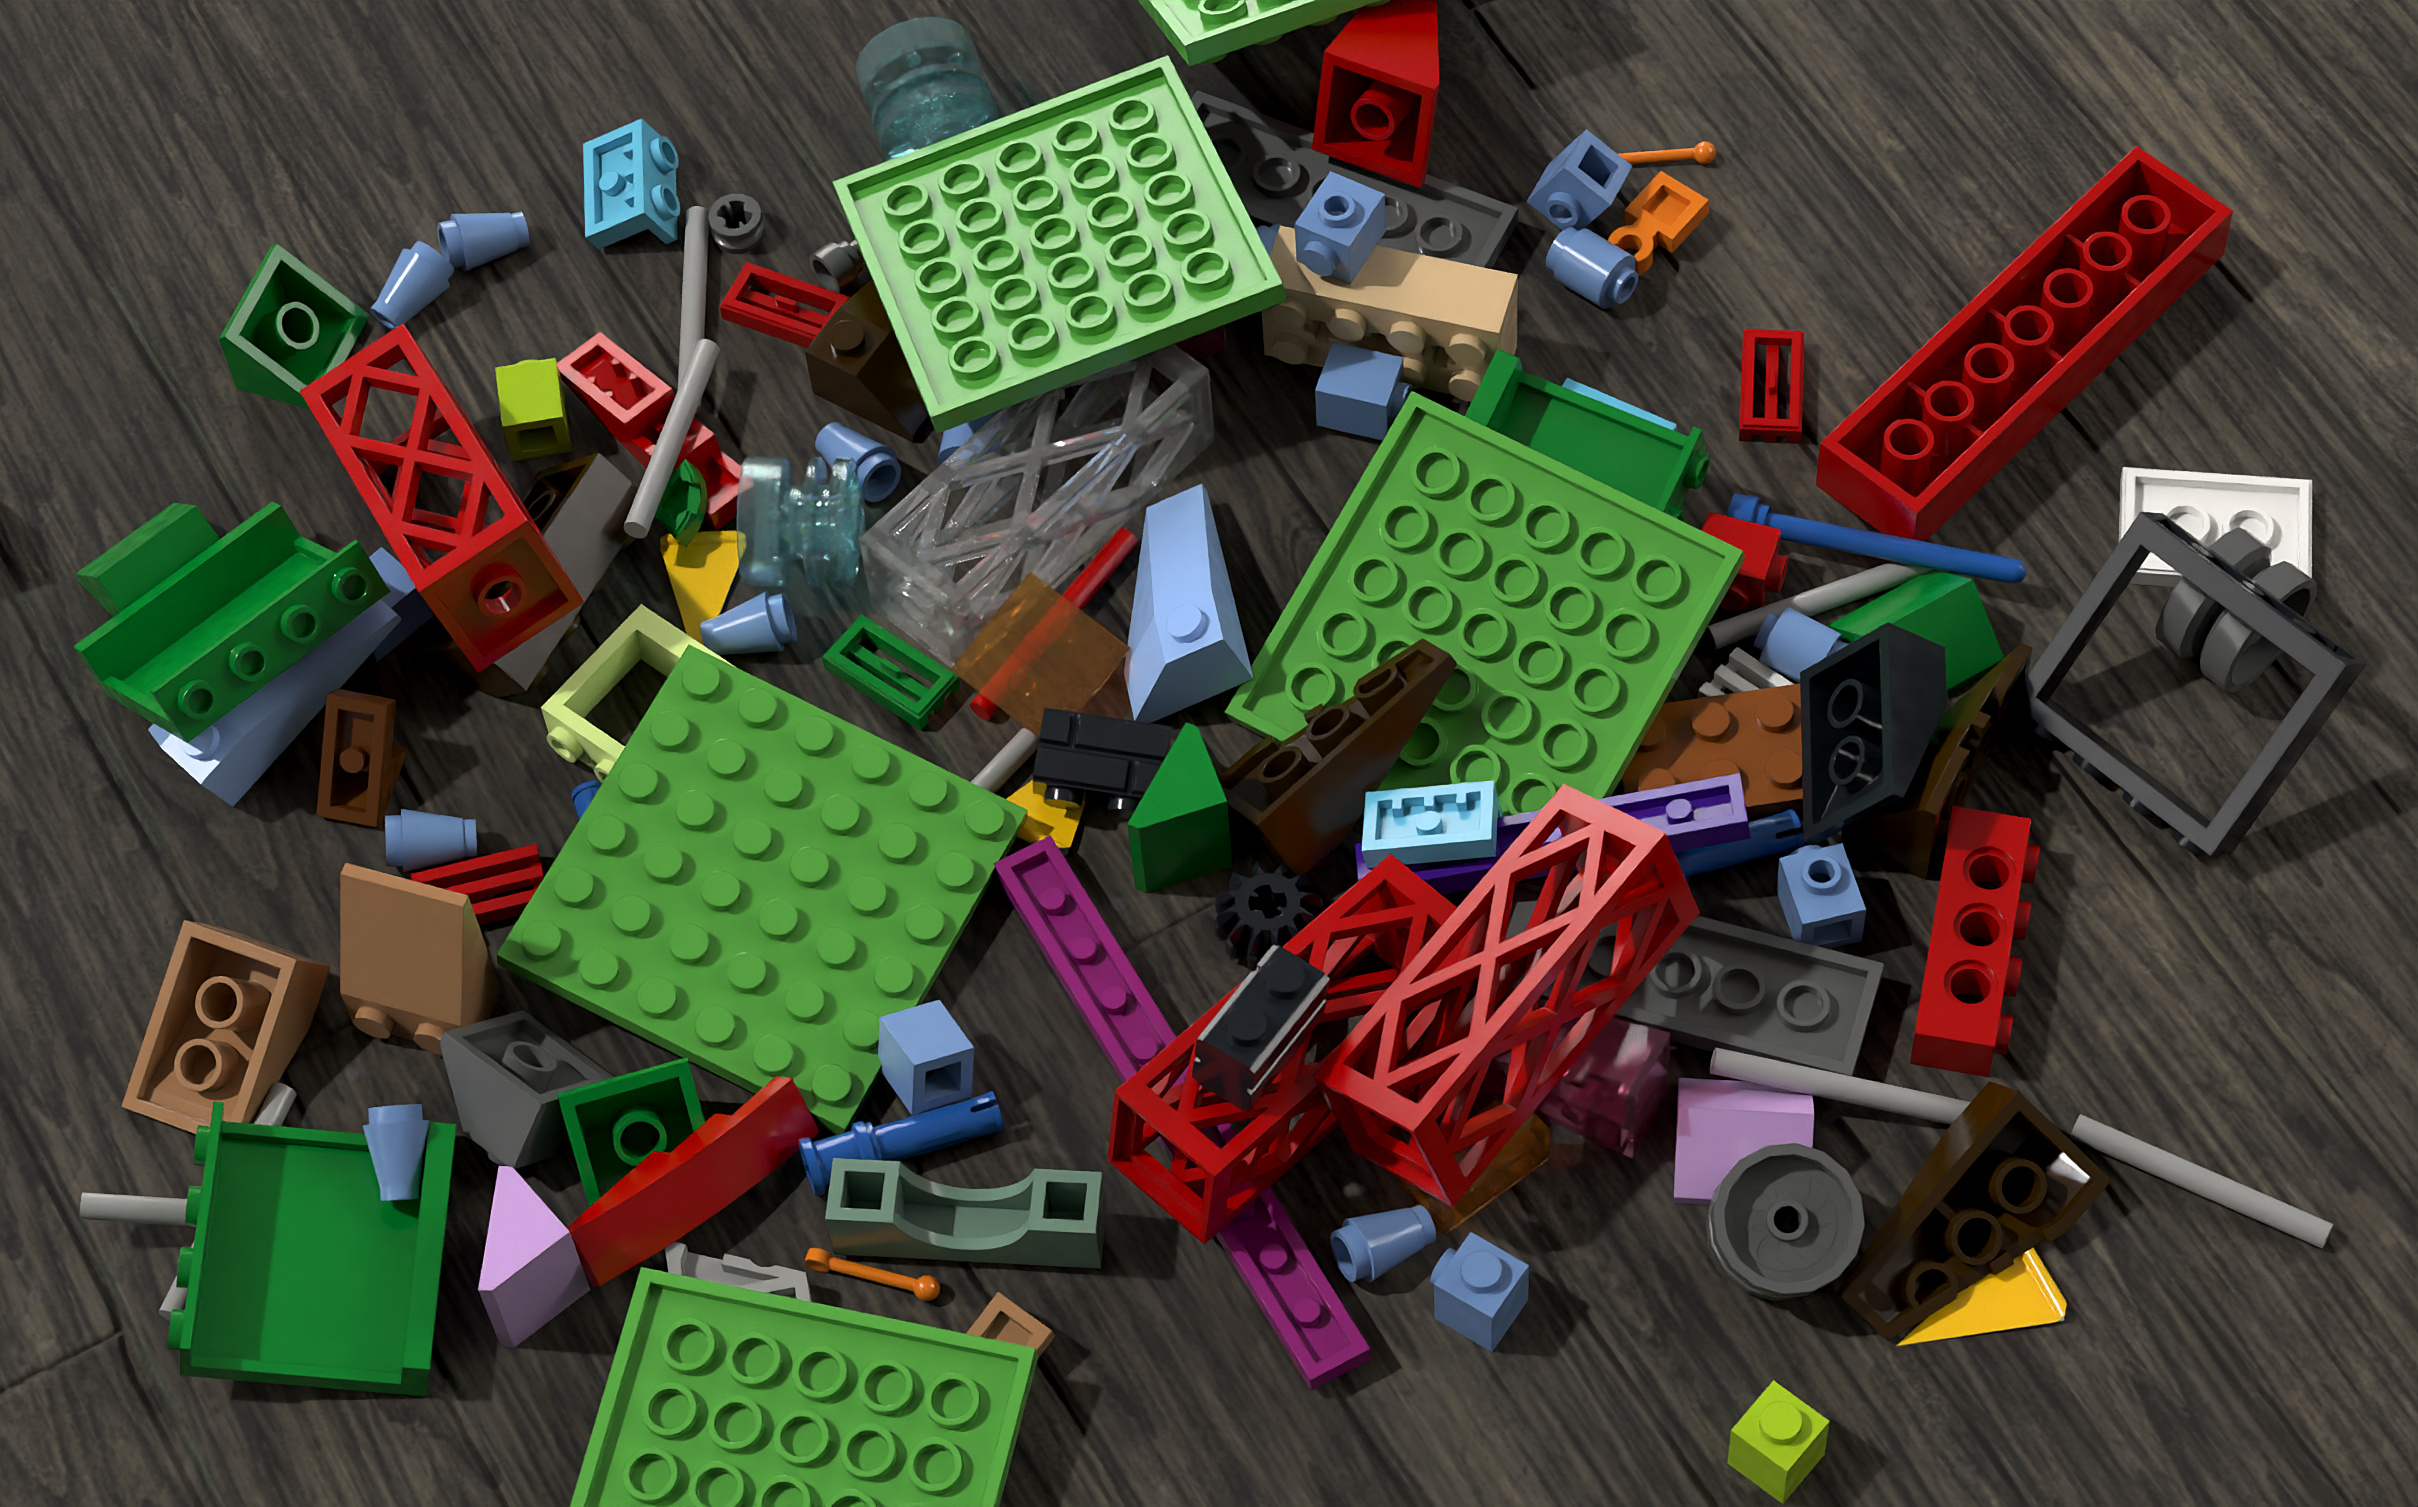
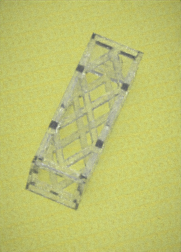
(946, 613)

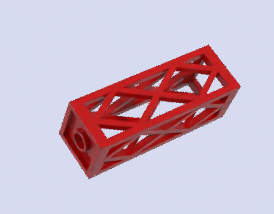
(476, 552)
(1622, 877)
(1382, 913)

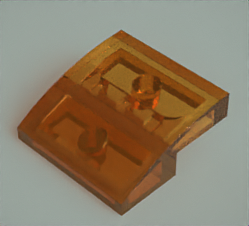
(1039, 655)

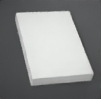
(2214, 504)

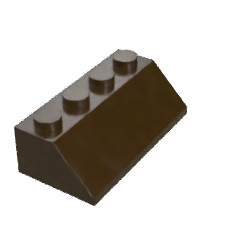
(583, 519)

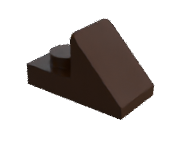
(358, 758)

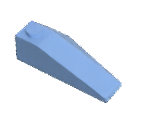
(1183, 612)
(253, 734)

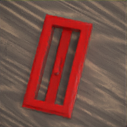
(779, 315)
(1770, 425)
(488, 876)

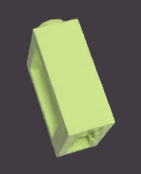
(638, 637)

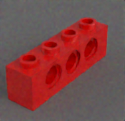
(1949, 1031)

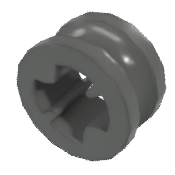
(736, 207)

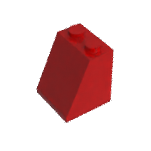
(1381, 90)

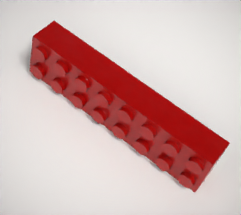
(2023, 348)

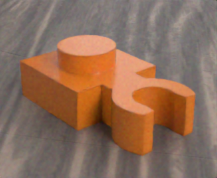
(1659, 216)

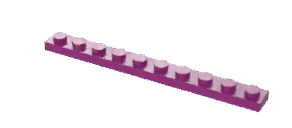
(1131, 1033)

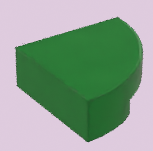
(683, 503)

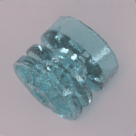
(923, 84)
(799, 522)

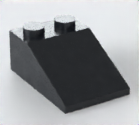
(1867, 725)

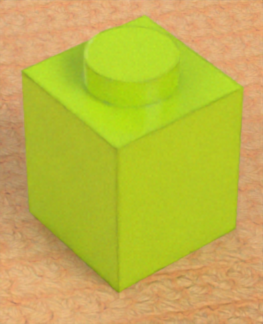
(533, 409)
(1778, 1442)

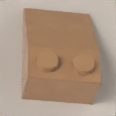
(411, 958)
(222, 1027)

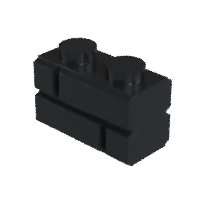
(1097, 760)
(1260, 1028)

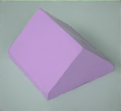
(1726, 1123)
(527, 1262)

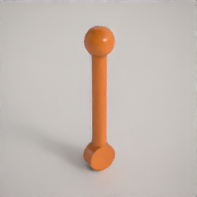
(1703, 153)
(924, 1287)

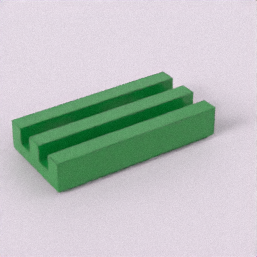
(928, 700)

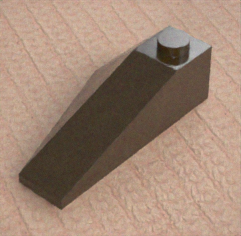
(863, 368)
(1313, 786)
(1917, 826)
(1977, 1203)

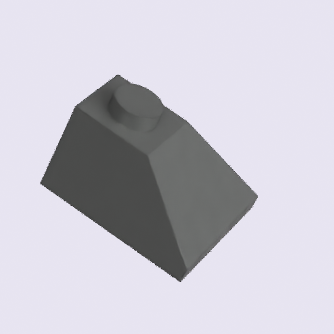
(508, 1085)

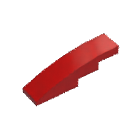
(634, 410)
(692, 1183)

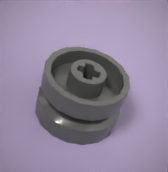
(2229, 647)
(1824, 1212)

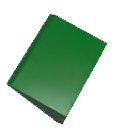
(288, 329)
(147, 556)
(1940, 610)
(1181, 819)
(627, 1119)

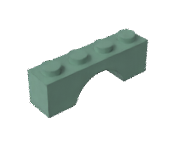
(898, 1214)

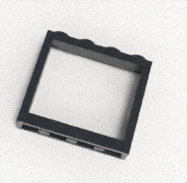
(2330, 662)

